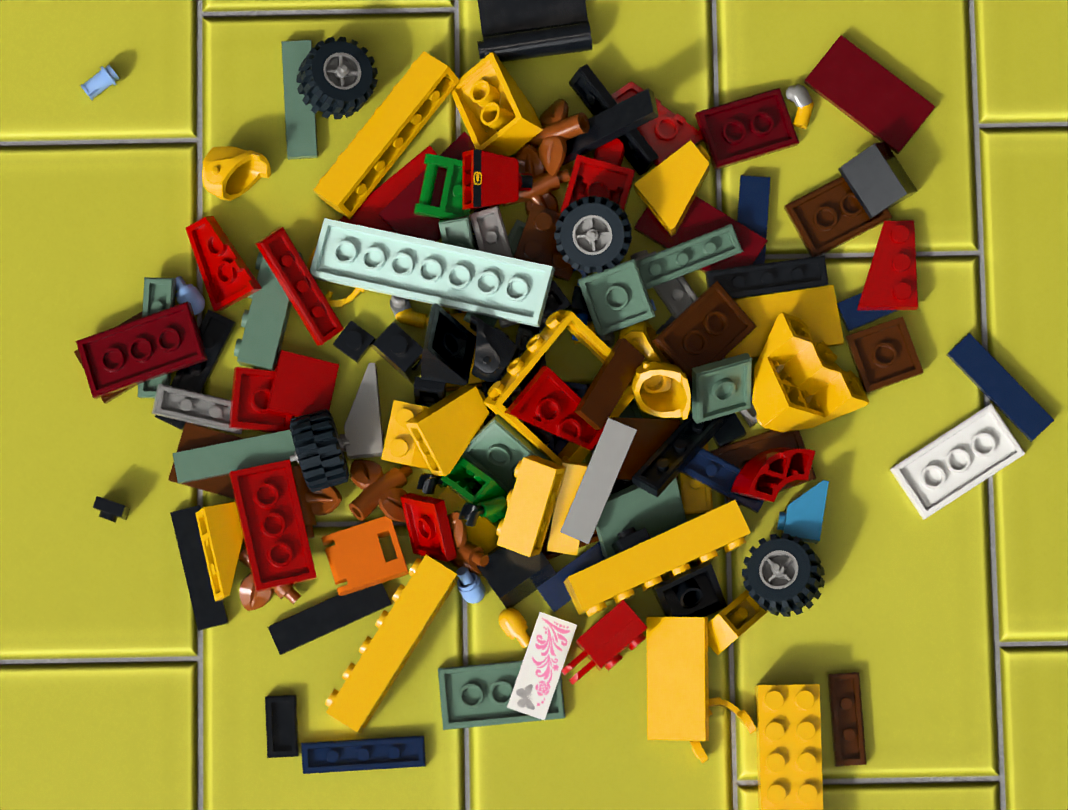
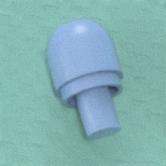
(190, 294)
(470, 586)

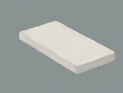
(957, 461)

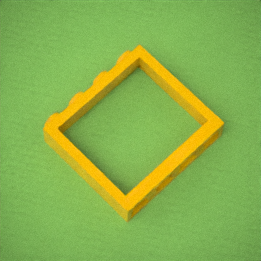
(521, 367)

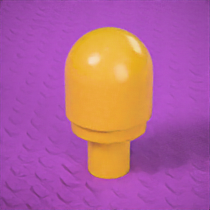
(514, 626)

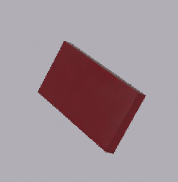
(869, 94)
(400, 212)
(699, 221)
(141, 350)

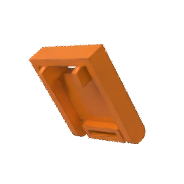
(360, 558)

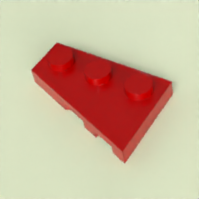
(665, 132)
(220, 264)
(893, 272)
(551, 407)

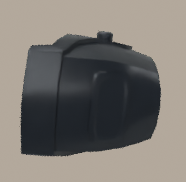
(492, 351)

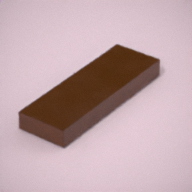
(609, 384)
(847, 719)

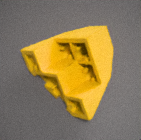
(800, 382)

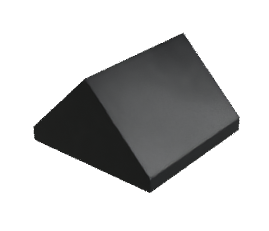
(877, 179)
(446, 349)
(515, 575)
(691, 593)

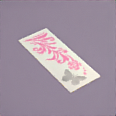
(542, 666)

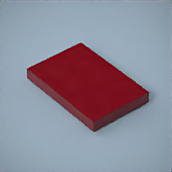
(746, 128)

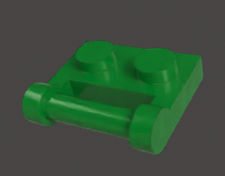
(451, 197)

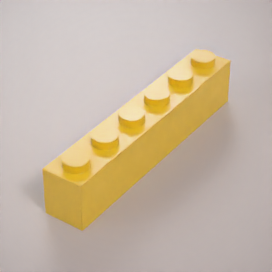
(386, 134)

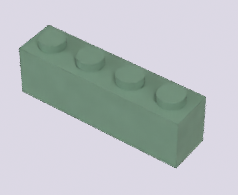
(264, 322)

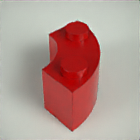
(771, 471)

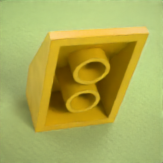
(495, 108)
(399, 443)

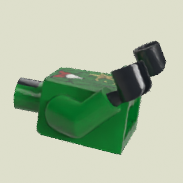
(479, 490)

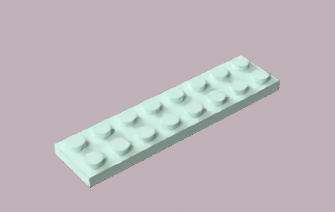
(432, 272)

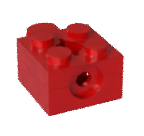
(601, 176)
(607, 639)

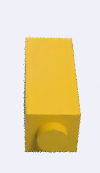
(674, 185)
(448, 428)

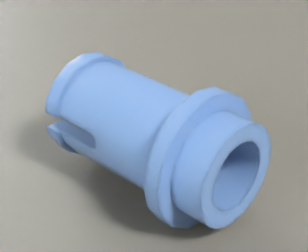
(100, 82)

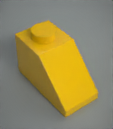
(733, 622)

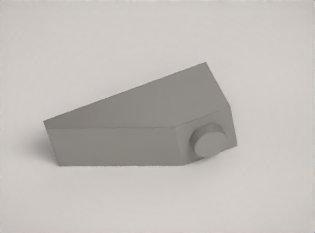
(364, 420)

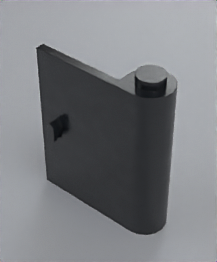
(533, 28)

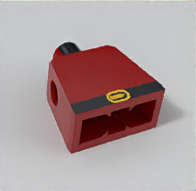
(491, 179)

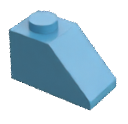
(805, 514)

